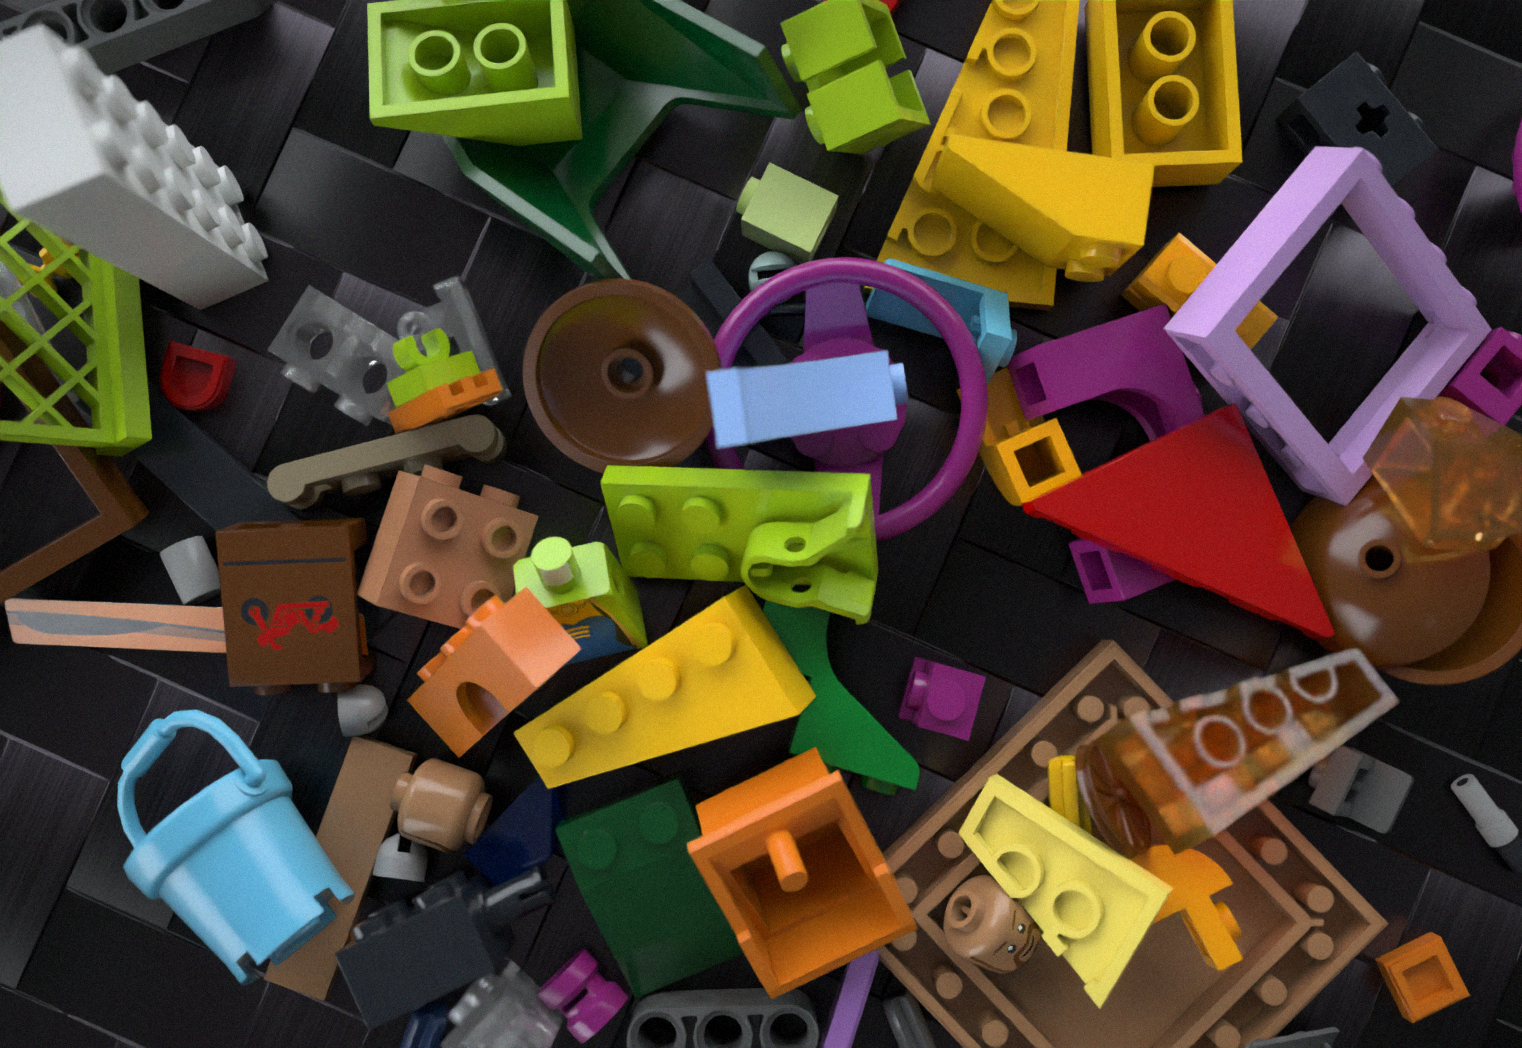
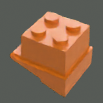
(798, 873)

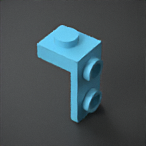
(980, 307)

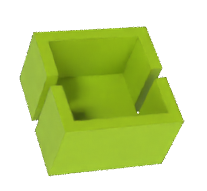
(843, 60)

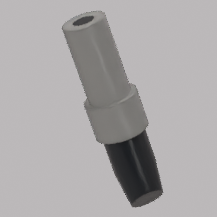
(1490, 820)

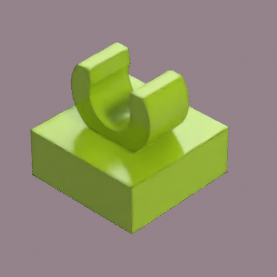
(428, 371)

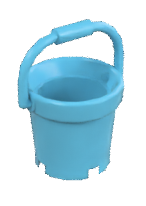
(233, 855)

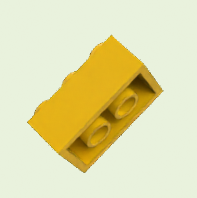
(1165, 87)

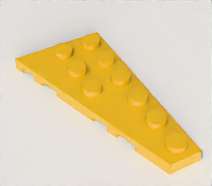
(1011, 92)

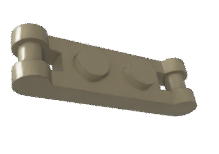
(364, 465)

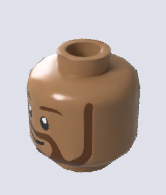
(441, 805)
(990, 926)

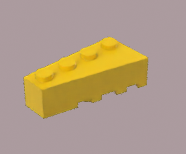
(685, 689)

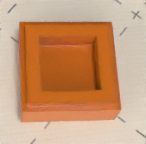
(1422, 977)

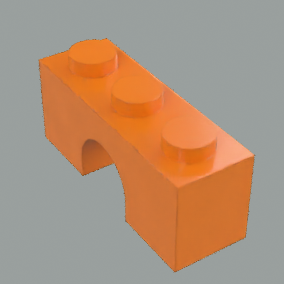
(490, 668)

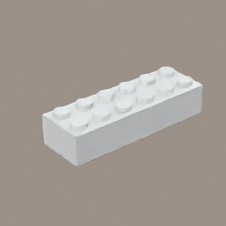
(117, 177)

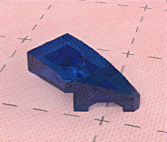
(520, 835)

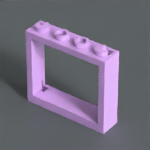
(1256, 260)

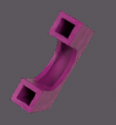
(1123, 364)

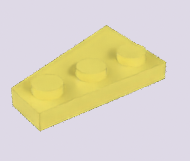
(1072, 884)

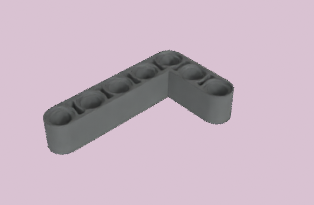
(148, 29)
(751, 1007)

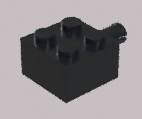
(438, 944)

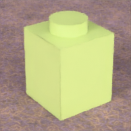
(786, 213)

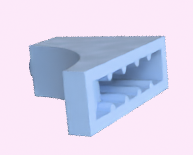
(804, 397)

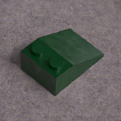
(645, 885)

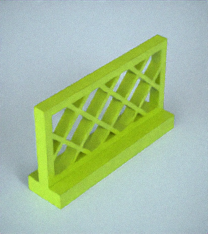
(113, 345)

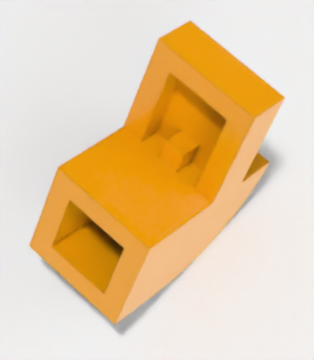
(1019, 453)
(1193, 881)

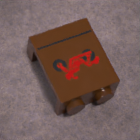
(292, 604)

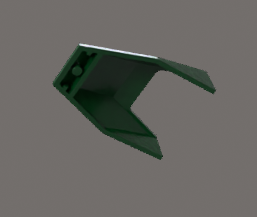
(632, 72)

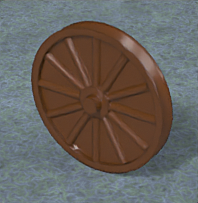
(1111, 803)

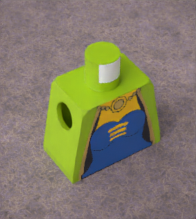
(585, 595)

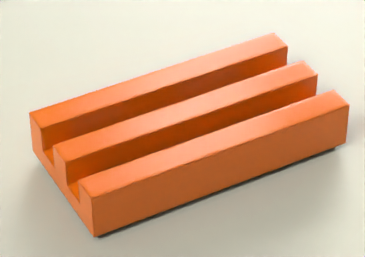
(445, 401)

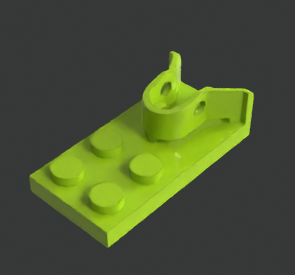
(751, 530)

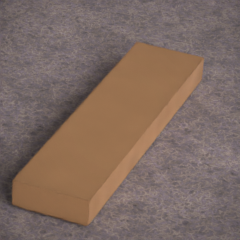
(350, 835)

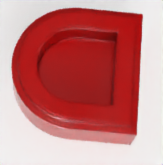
(195, 377)

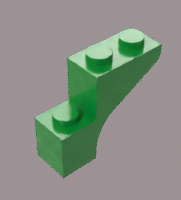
(834, 719)

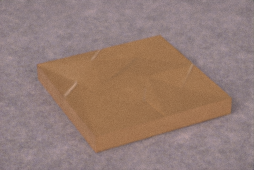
(1289, 902)

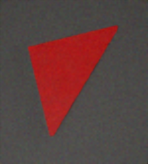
(1198, 513)

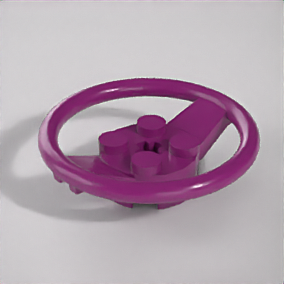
(840, 328)

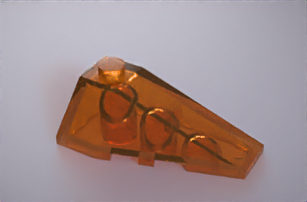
(1450, 473)

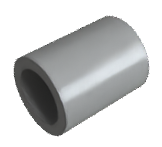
(192, 570)

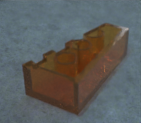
(1231, 749)

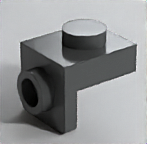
(1359, 788)

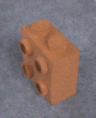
(445, 548)

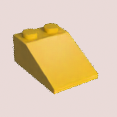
(1050, 202)

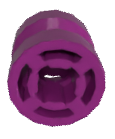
(593, 1006)

